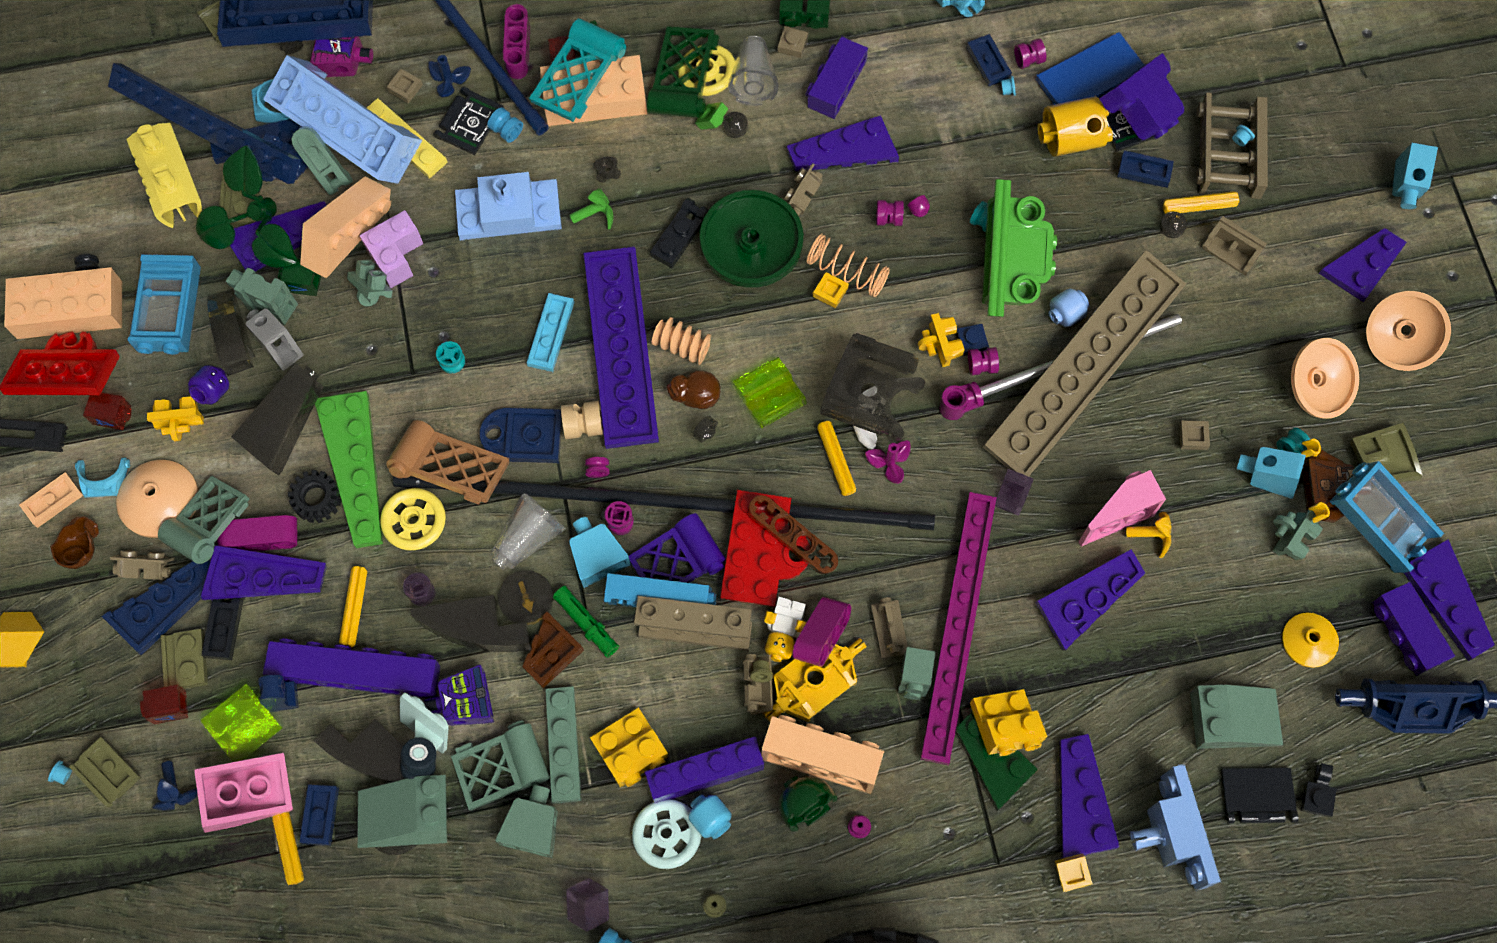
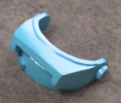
(260, 111)
(102, 488)

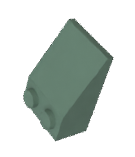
(1235, 717)
(403, 813)

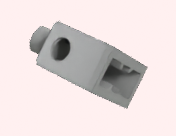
(266, 331)

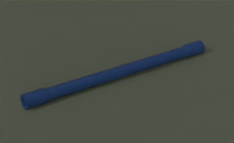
(530, 114)

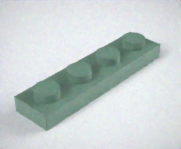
(563, 745)

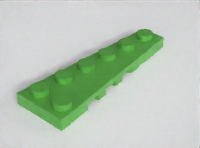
(350, 445)

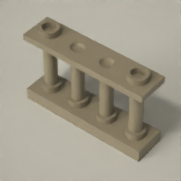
(1256, 157)
(693, 623)

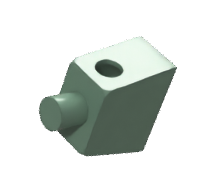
(530, 824)

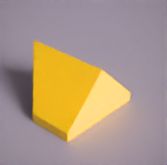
(18, 638)

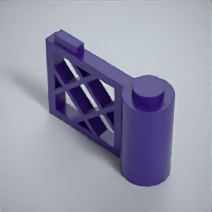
(695, 544)

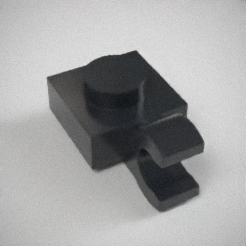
(1318, 796)

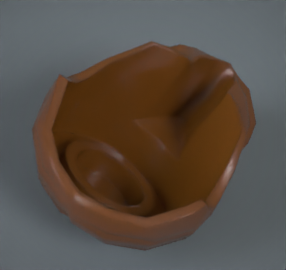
(695, 390)
(75, 543)

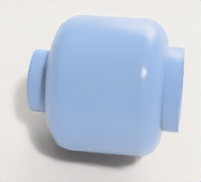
(1068, 307)

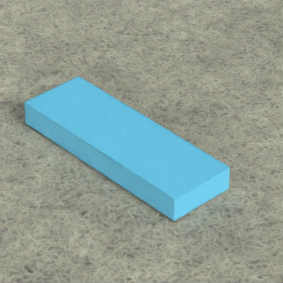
(550, 332)

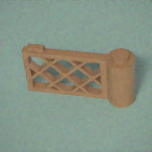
(415, 450)

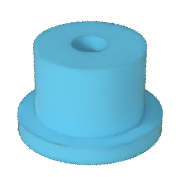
(1008, 86)
(1243, 135)
(60, 773)

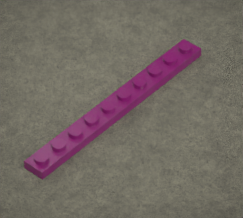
(958, 629)

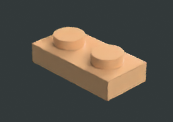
(51, 500)

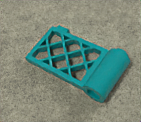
(588, 40)

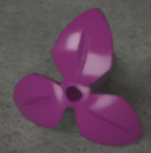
(895, 453)

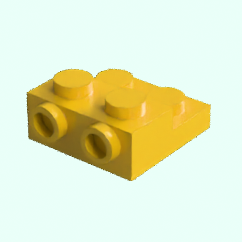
(1008, 723)
(630, 748)

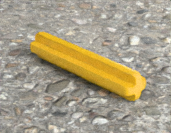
(1201, 202)
(836, 458)
(353, 606)
(288, 848)

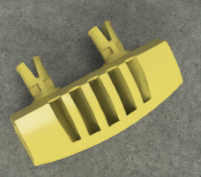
(164, 172)

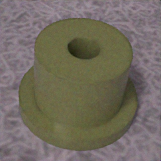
(761, 671)
(717, 911)

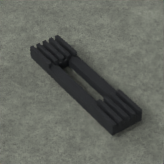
(47, 435)

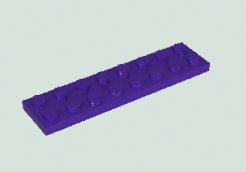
(620, 348)

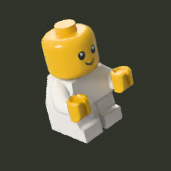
(784, 626)

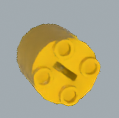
(1075, 126)

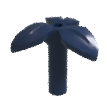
(441, 72)
(168, 792)

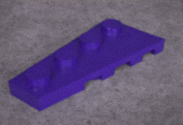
(856, 143)
(290, 221)
(254, 574)
(1449, 597)
(1084, 600)
(1083, 803)

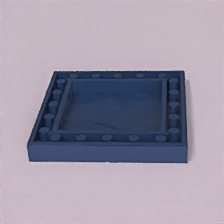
(292, 20)

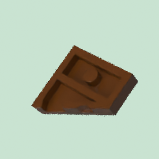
(551, 651)

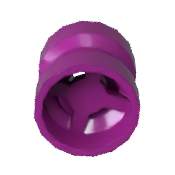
(1030, 53)
(889, 212)
(983, 361)
(621, 523)

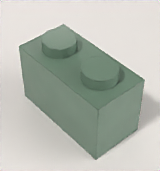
(916, 673)

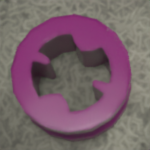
(597, 467)

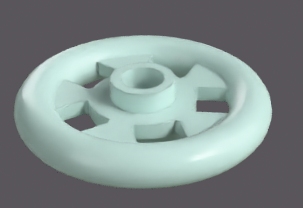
(644, 846)

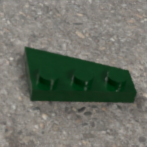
(999, 774)

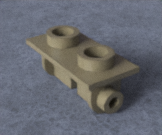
(807, 182)
(130, 562)
(889, 628)
(757, 694)

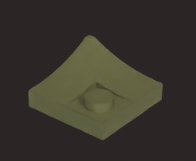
(1392, 449)

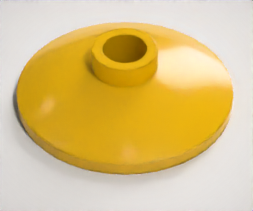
(1299, 645)

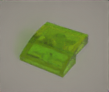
(769, 392)
(241, 724)

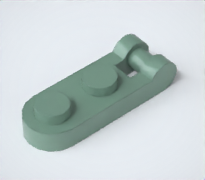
(320, 159)

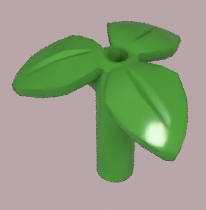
(600, 203)

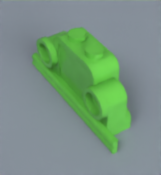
(1016, 250)

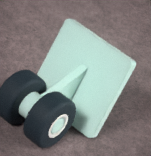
(431, 734)

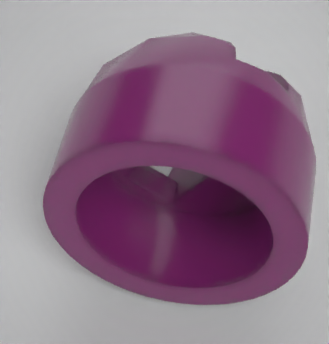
(919, 206)

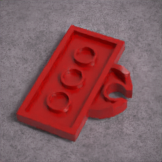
(61, 368)
(756, 557)

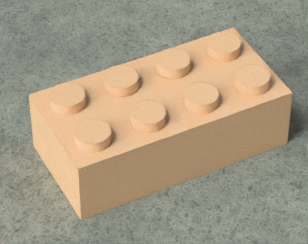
(615, 96)
(63, 303)
(822, 754)

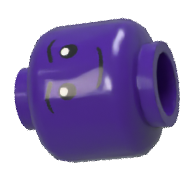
(208, 385)

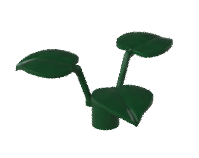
(215, 229)

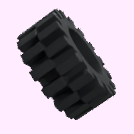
(307, 483)

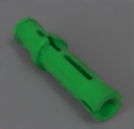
(593, 630)

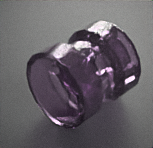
(423, 593)

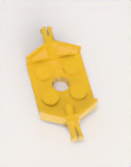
(804, 699)

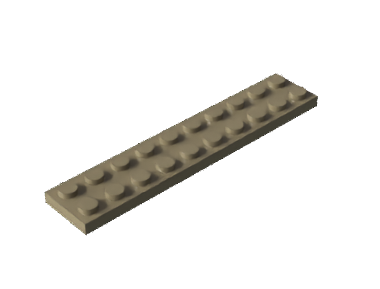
(1084, 365)

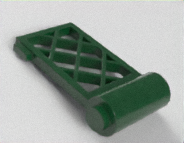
(681, 100)

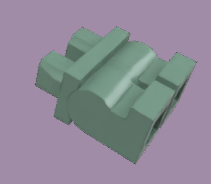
(262, 295)

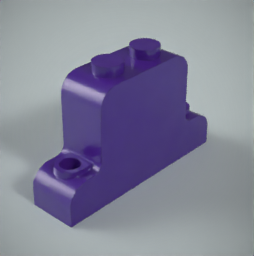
(1147, 100)

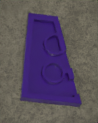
(1365, 264)

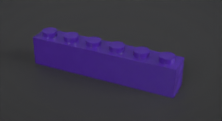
(353, 669)

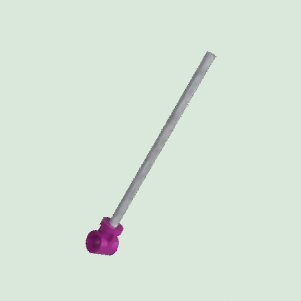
(971, 396)

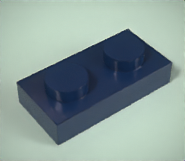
(989, 60)
(1145, 169)
(319, 815)

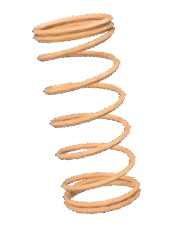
(879, 282)

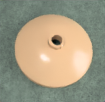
(1428, 333)
(1325, 378)
(173, 491)

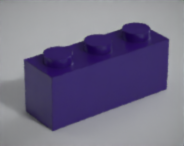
(836, 77)
(1412, 629)

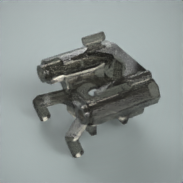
(873, 363)

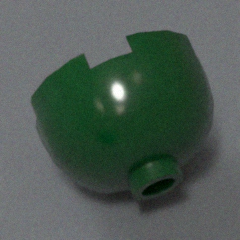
(805, 801)

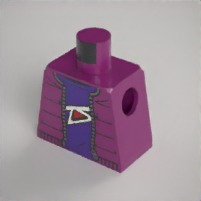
(340, 56)

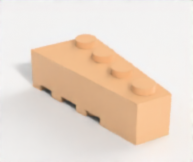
(337, 227)

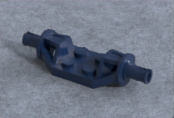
(1418, 706)

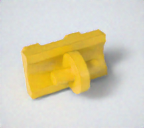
(940, 329)
(175, 421)

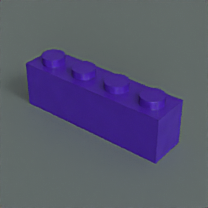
(705, 770)

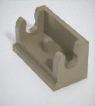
(1234, 245)

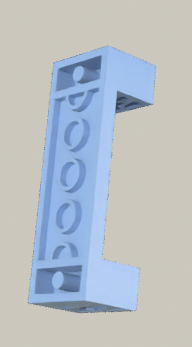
(341, 121)

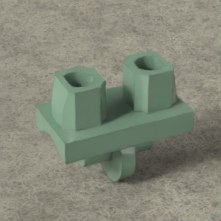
(369, 282)
(1291, 531)

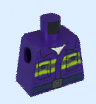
(463, 698)

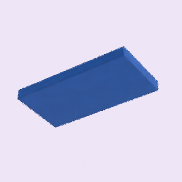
(1090, 71)

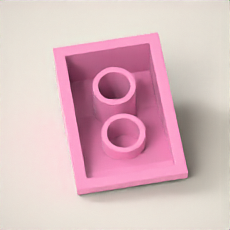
(1131, 504)
(242, 792)

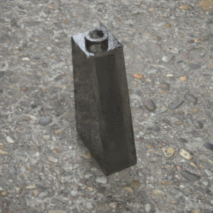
(280, 418)

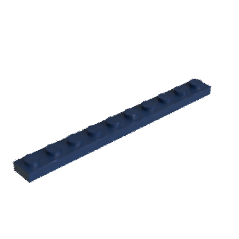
(202, 121)

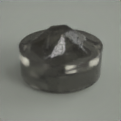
(735, 124)
(1173, 224)
(705, 429)

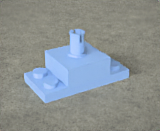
(507, 206)
(1179, 830)

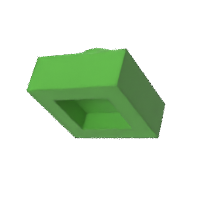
(712, 116)

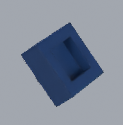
(972, 338)

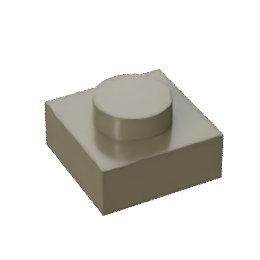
(792, 42)
(404, 86)
(1194, 435)

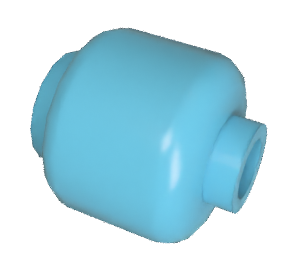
(709, 816)

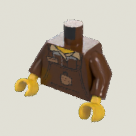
(1320, 479)

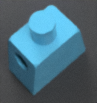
(1413, 173)
(1274, 470)
(596, 552)

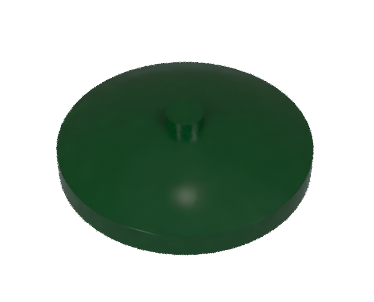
(751, 238)

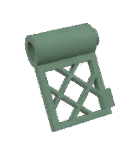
(192, 536)
(522, 757)

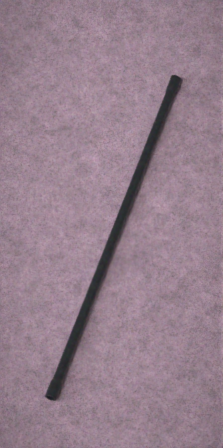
(911, 520)

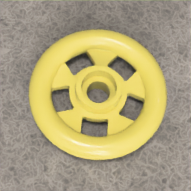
(724, 58)
(408, 498)

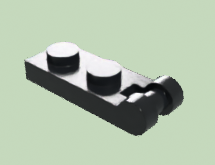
(679, 233)
(222, 629)

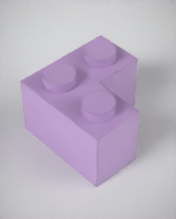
(389, 243)

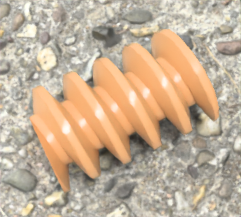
(681, 341)

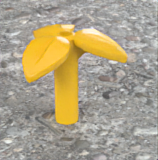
(1161, 530)

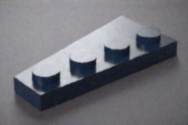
(157, 610)

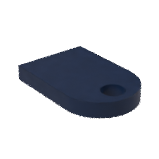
(525, 434)

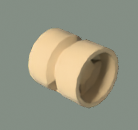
(582, 420)

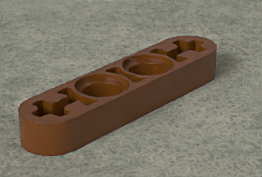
(796, 530)

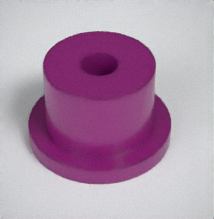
(858, 832)

